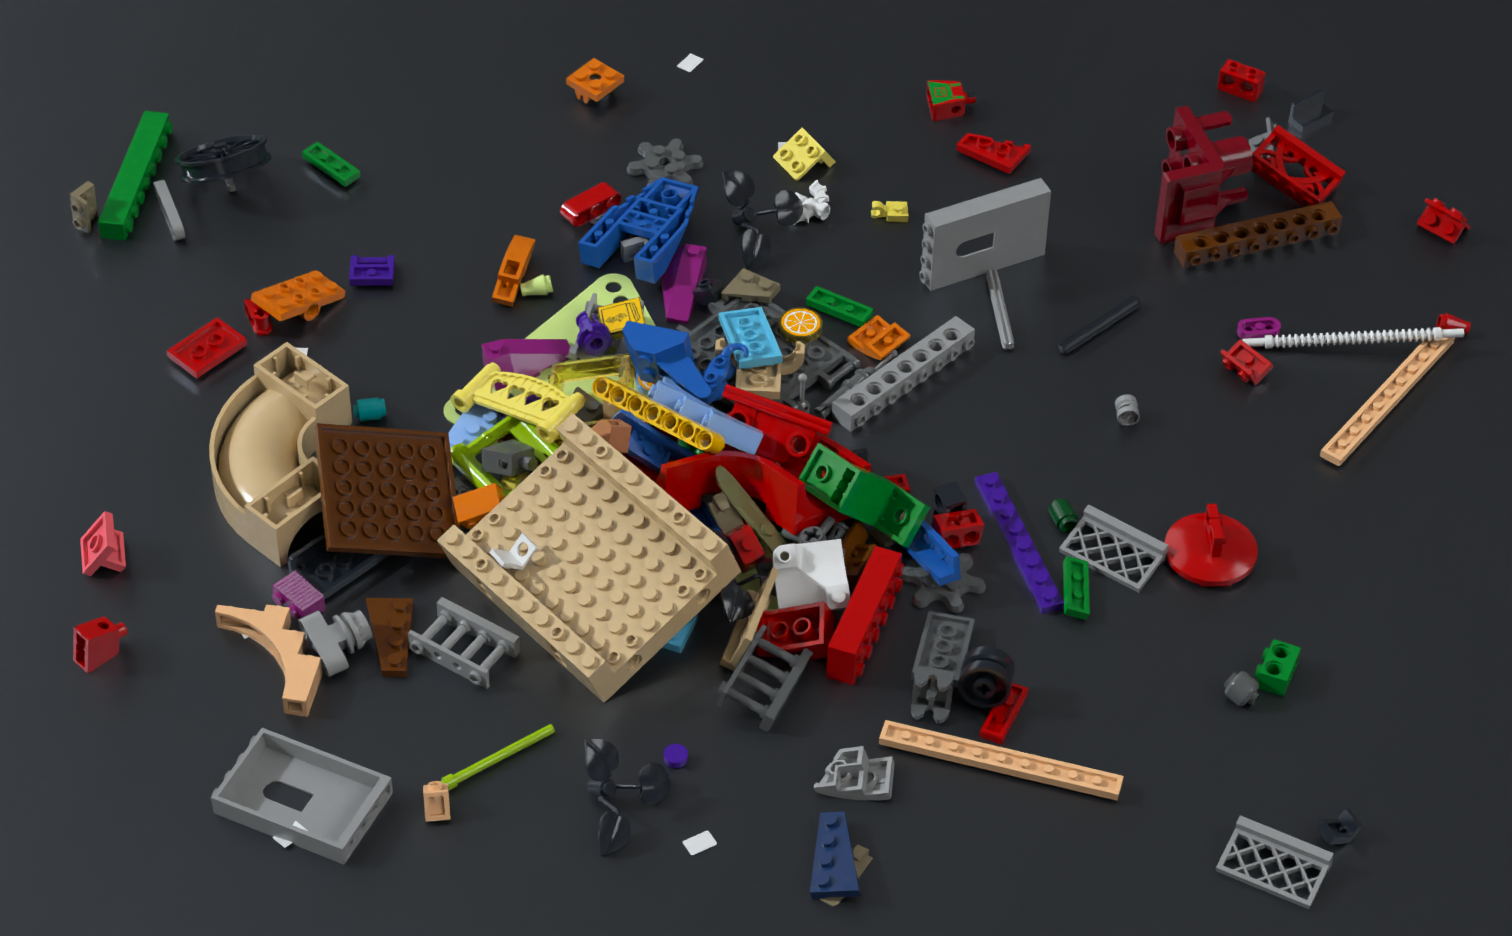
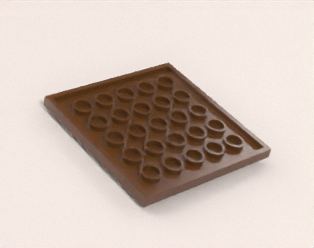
(385, 489)

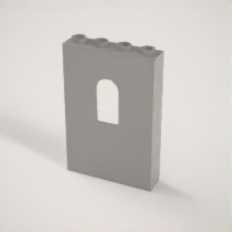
(1013, 214)
(337, 815)

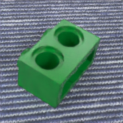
(1278, 667)

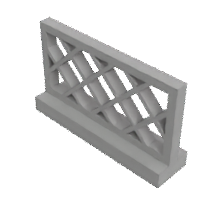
(1123, 536)
(1287, 848)

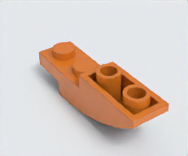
(513, 269)

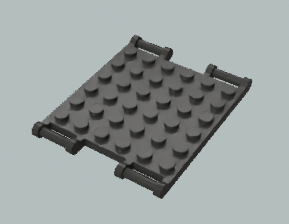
(819, 357)

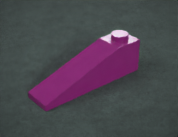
(681, 279)
(524, 355)

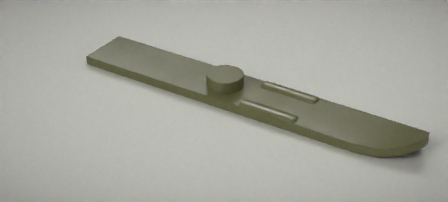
(749, 511)

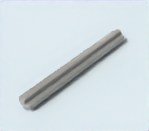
(1000, 309)

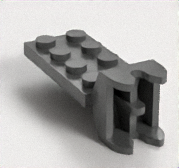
(939, 663)

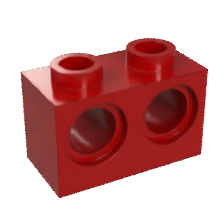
(1241, 80)
(959, 527)

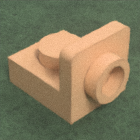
(436, 801)

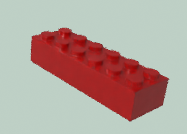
(864, 616)

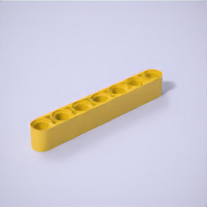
(665, 419)

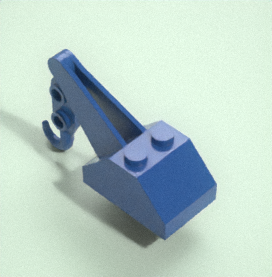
(669, 354)

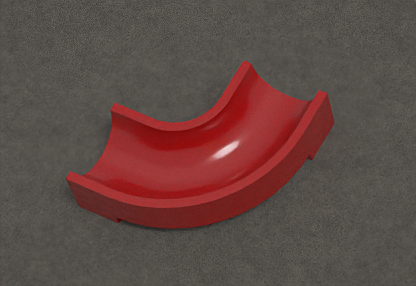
(777, 486)

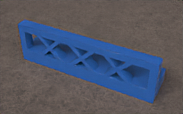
(935, 555)

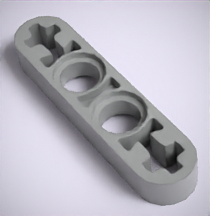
(169, 210)

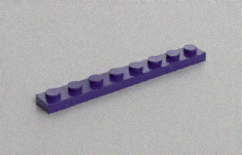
(1019, 543)

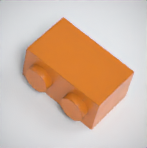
(476, 504)

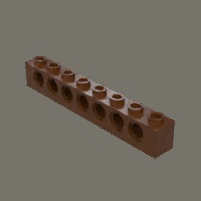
(1257, 234)

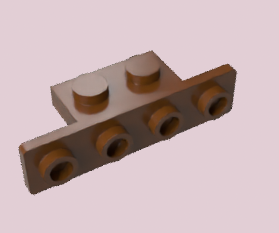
(857, 551)

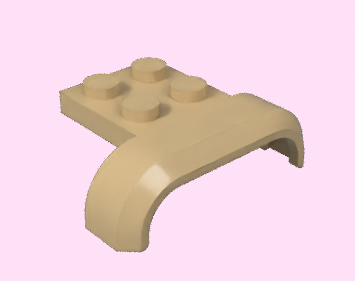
(765, 379)

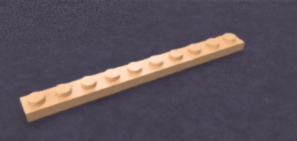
(1384, 400)
(1001, 760)

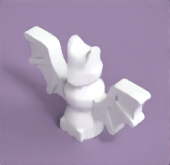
(815, 206)

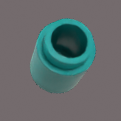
(369, 409)

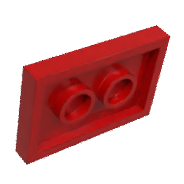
(207, 347)

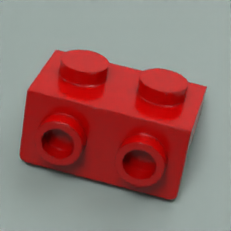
(1247, 362)

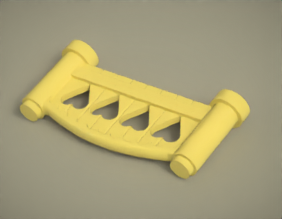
(480, 392)

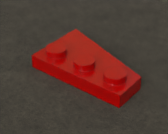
(996, 154)

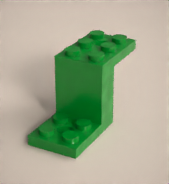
(863, 495)

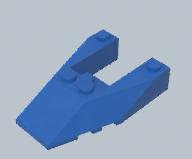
(656, 214)

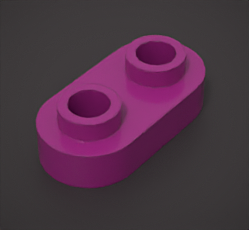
(1258, 327)

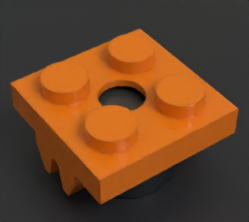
(594, 81)

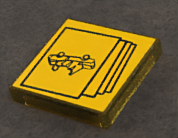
(618, 313)

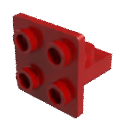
(1442, 221)

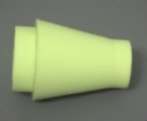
(538, 286)

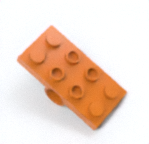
(298, 296)

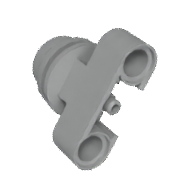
(329, 641)

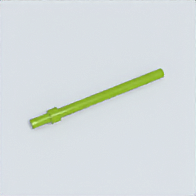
(453, 780)

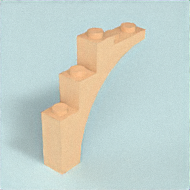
(287, 646)

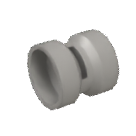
(1127, 410)

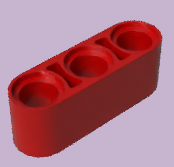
(590, 204)

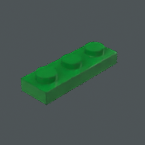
(331, 164)
(839, 306)
(1076, 587)

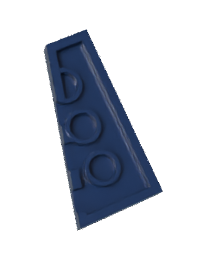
(834, 864)

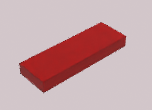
(1002, 717)

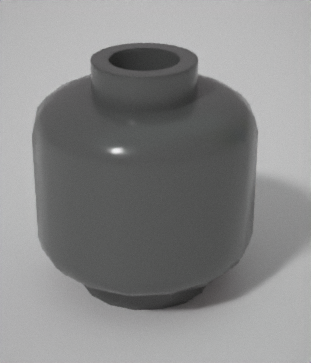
(1241, 688)

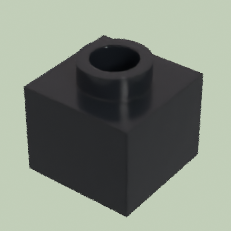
(708, 291)

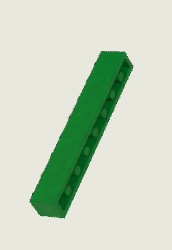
(135, 175)

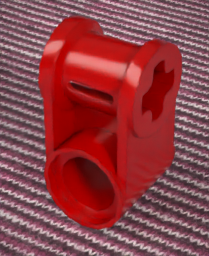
(258, 318)

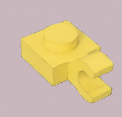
(893, 211)

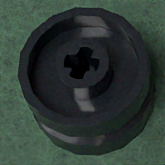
(986, 677)

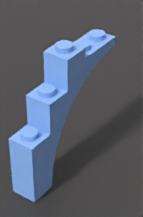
(734, 431)

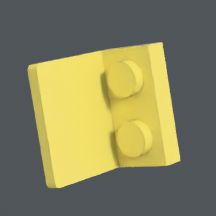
(801, 155)

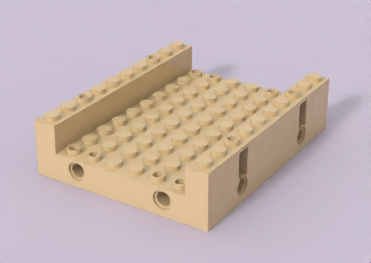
(611, 566)

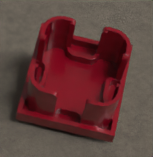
(1194, 174)

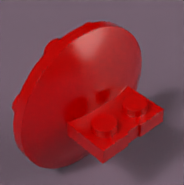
(1211, 548)

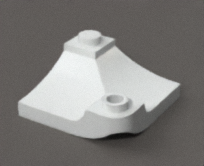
(811, 575)

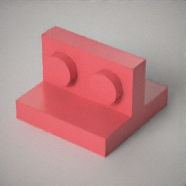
(102, 546)

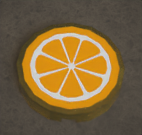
(800, 325)

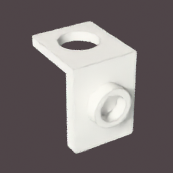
(512, 558)

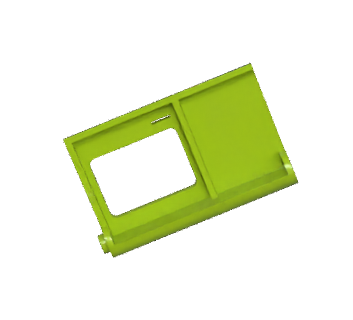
(464, 455)

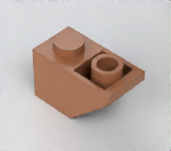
(615, 433)

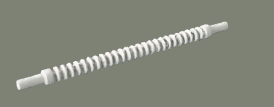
(1435, 334)

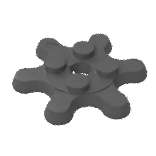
(677, 165)
(948, 593)

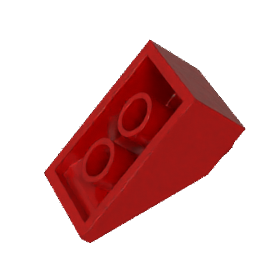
(798, 628)

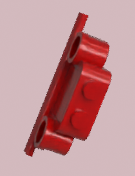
(785, 430)

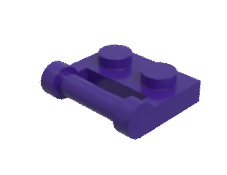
(372, 270)

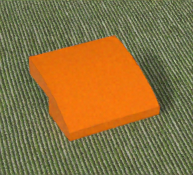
(878, 338)

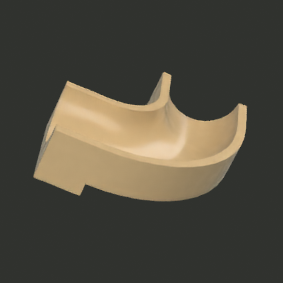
(265, 446)

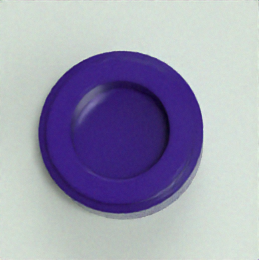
(675, 755)

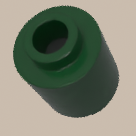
(1063, 515)

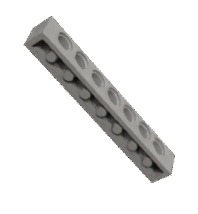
(903, 373)

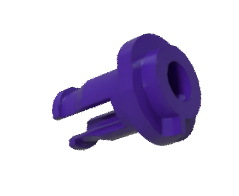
(593, 336)

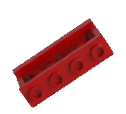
(1298, 152)

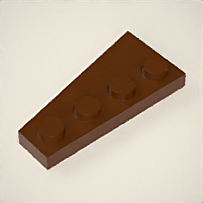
(390, 625)

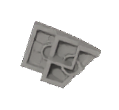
(857, 777)

